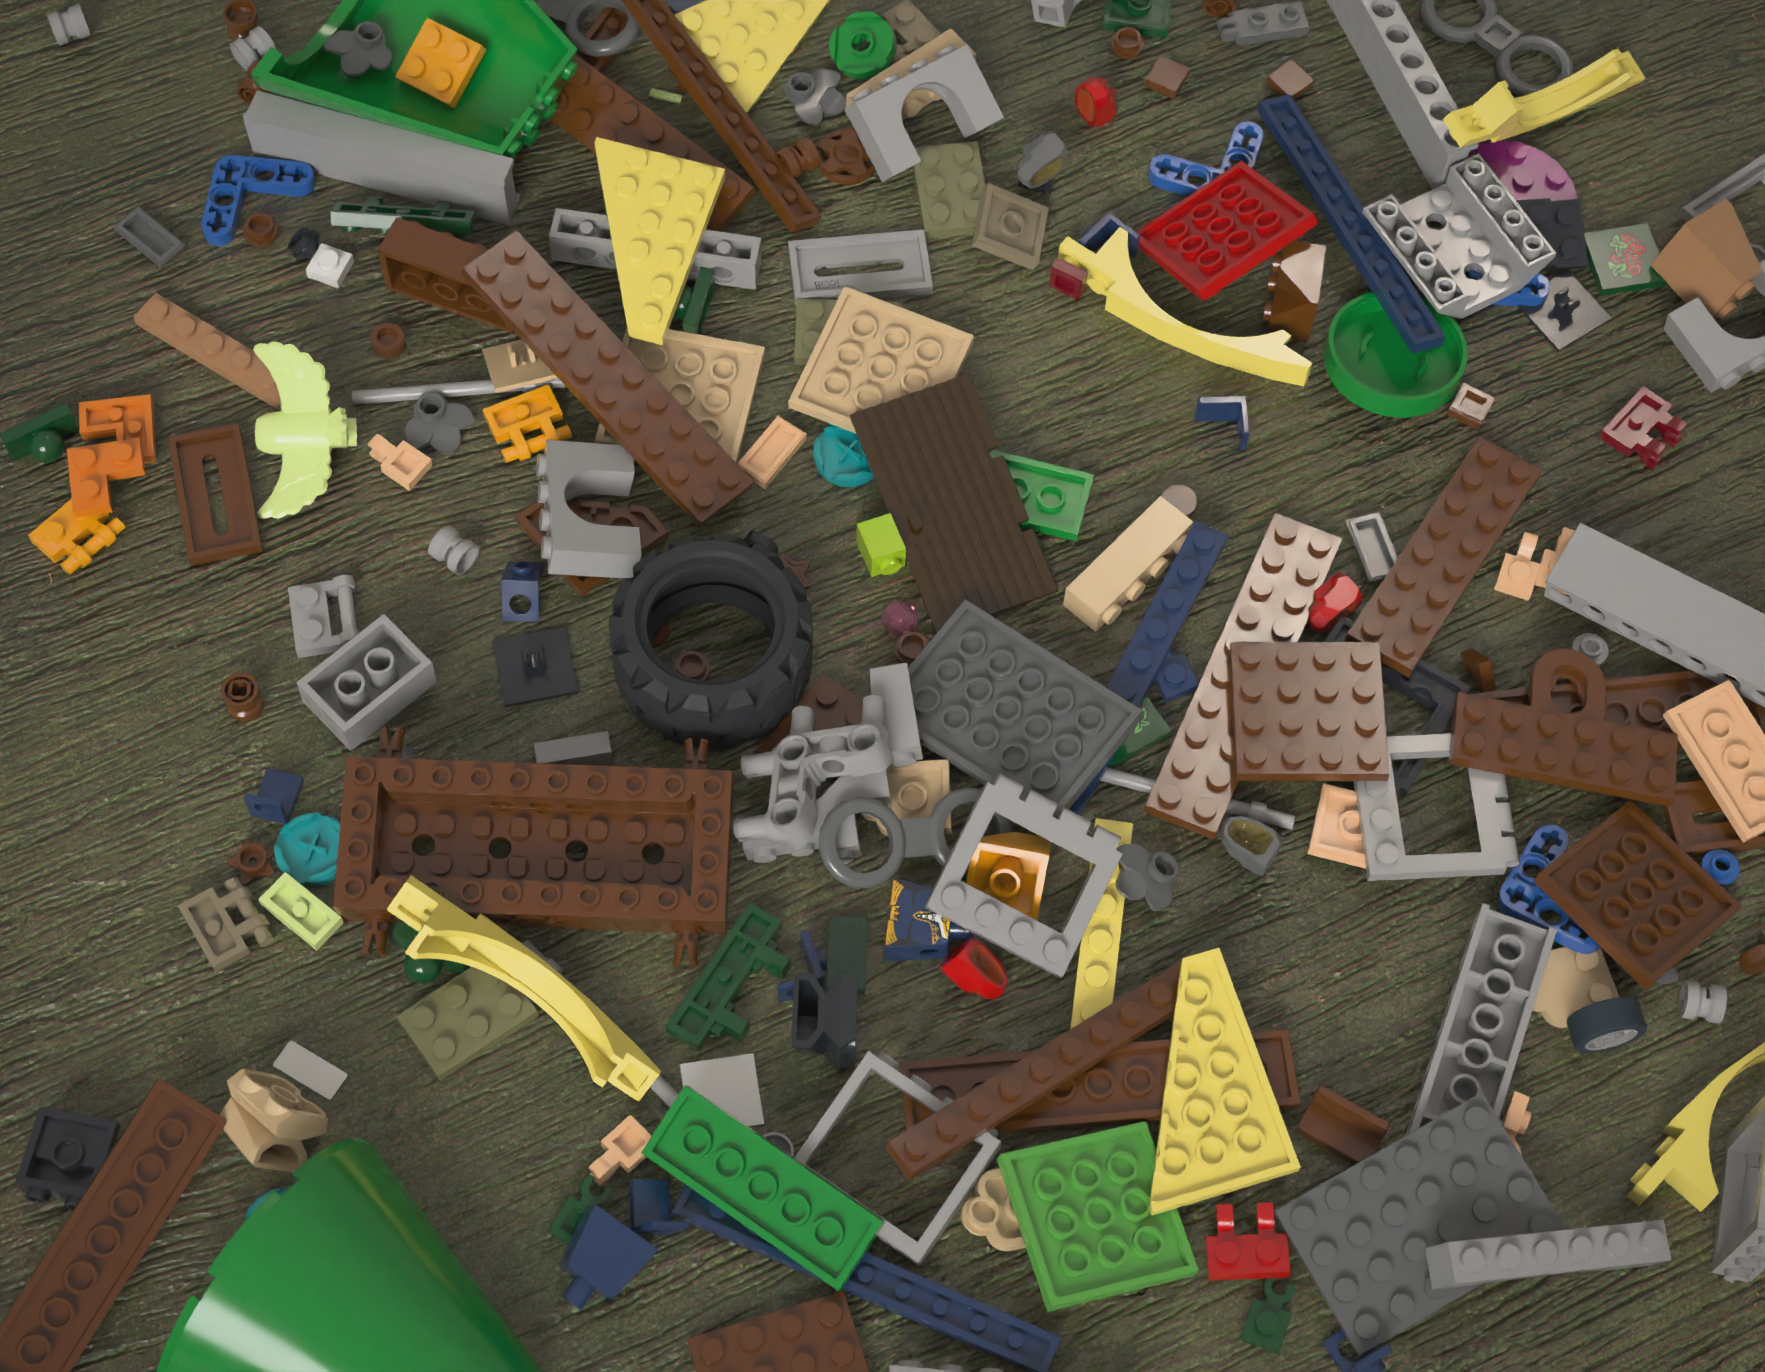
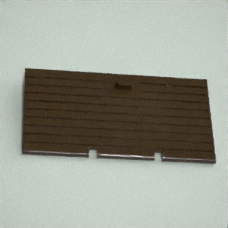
(953, 501)

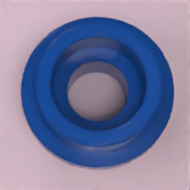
(1727, 859)

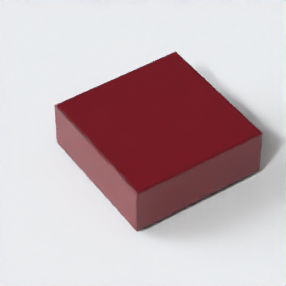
(1068, 279)

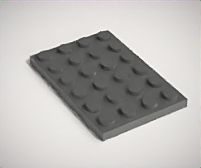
(1014, 709)
(1372, 1222)

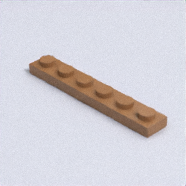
(208, 347)

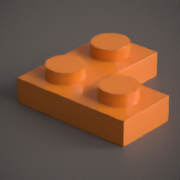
(121, 418)
(96, 465)

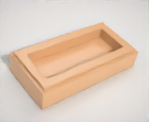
(772, 451)

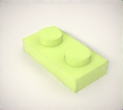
(301, 911)

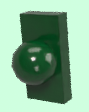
(696, 302)
(41, 435)
(425, 969)

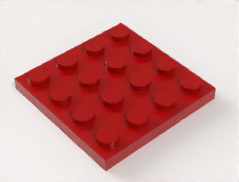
(1224, 230)

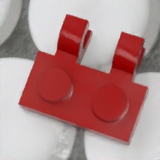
(1247, 1255)

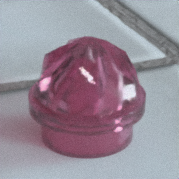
(900, 617)

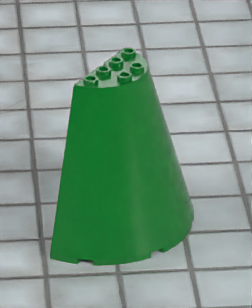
(500, 106)
(342, 1282)

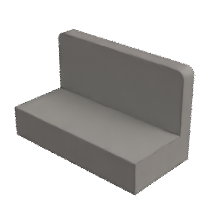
(576, 750)

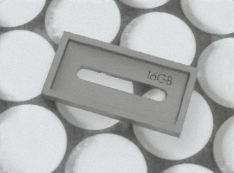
(858, 250)

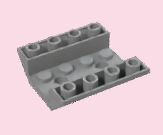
(1480, 233)

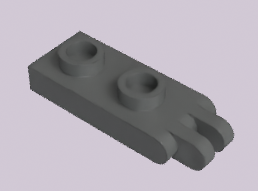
(1264, 24)

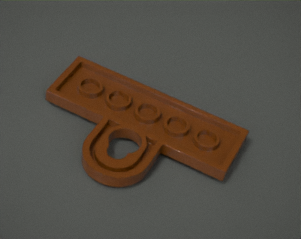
(1560, 746)

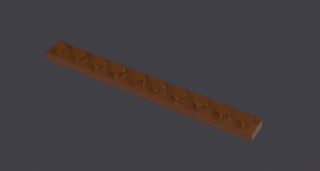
(725, 113)
(1035, 1075)

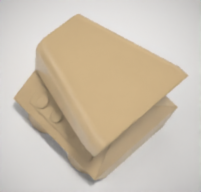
(270, 1120)

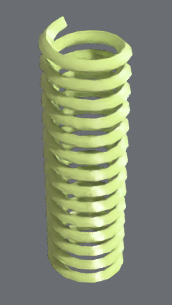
(652, 94)

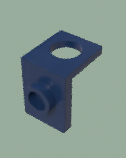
(1097, 234)
(1225, 408)
(523, 579)
(275, 796)
(815, 962)
(652, 1208)
(1368, 1362)

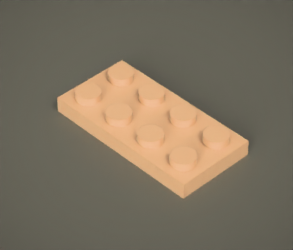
(1726, 752)

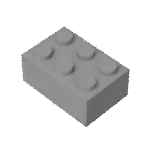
(367, 682)

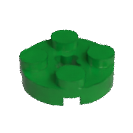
(872, 60)

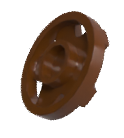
(844, 155)

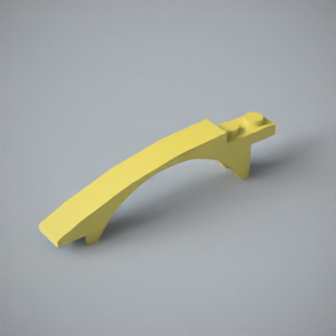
(1503, 116)
(1113, 276)
(479, 943)
(1685, 1152)

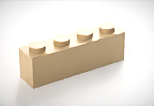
(915, 98)
(1127, 565)

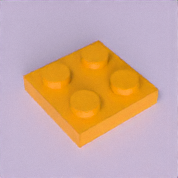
(440, 63)

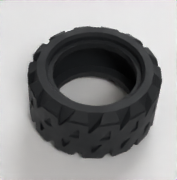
(702, 573)

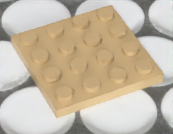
(874, 356)
(707, 377)

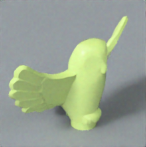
(302, 429)

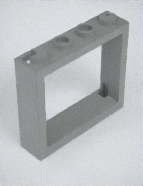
(919, 1091)
(1741, 1208)

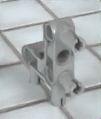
(807, 760)

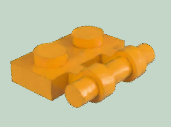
(522, 415)
(64, 532)

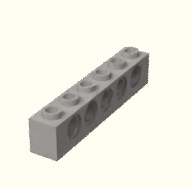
(587, 241)

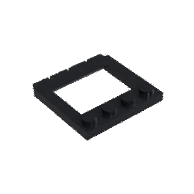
(1426, 686)

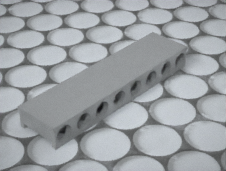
(1403, 82)
(382, 156)
(1662, 607)
(1484, 1015)

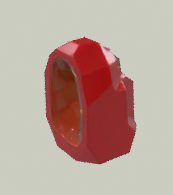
(1096, 101)
(1331, 600)
(975, 969)

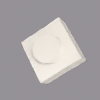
(329, 265)

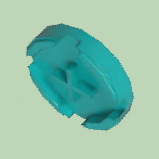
(841, 458)
(309, 849)

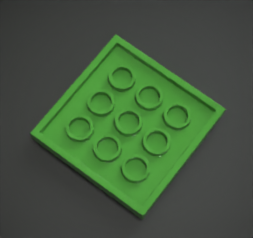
(1090, 1216)

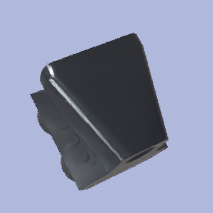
(826, 1021)

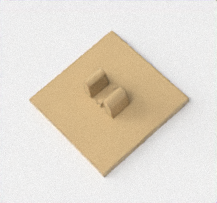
(515, 366)

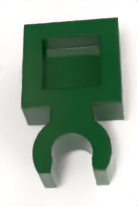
(571, 1210)
(1267, 1320)

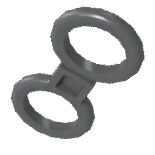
(569, 15)
(1501, 41)
(906, 837)

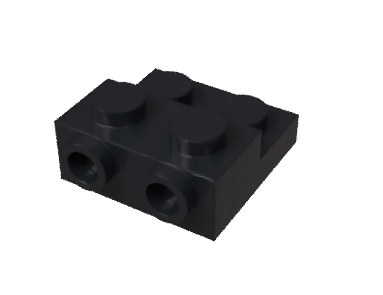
(1562, 228)
(64, 1155)

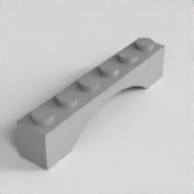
(1547, 1253)

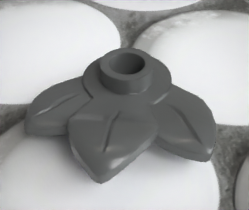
(360, 49)
(818, 95)
(440, 428)
(1146, 875)

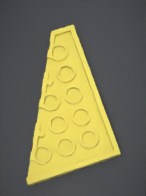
(749, 39)
(656, 225)
(1217, 1104)

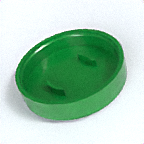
(1377, 369)

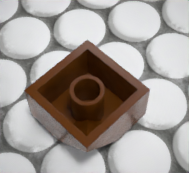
(1294, 289)

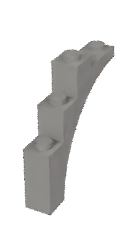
(900, 721)

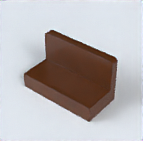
(1341, 1127)

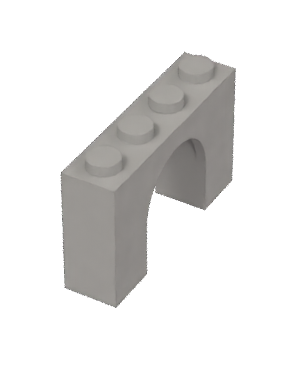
(879, 114)
(1710, 350)
(570, 542)

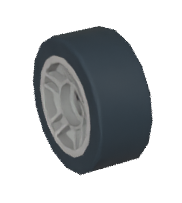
(1606, 1025)

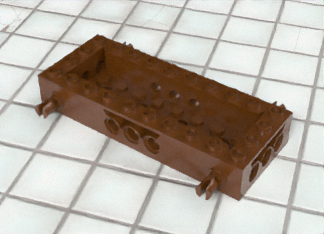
(541, 814)

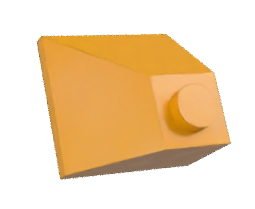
(1011, 869)

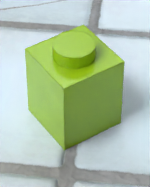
(881, 545)

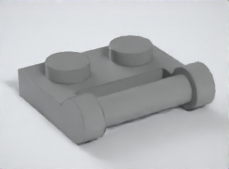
(312, 615)

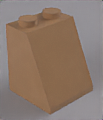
(1710, 261)

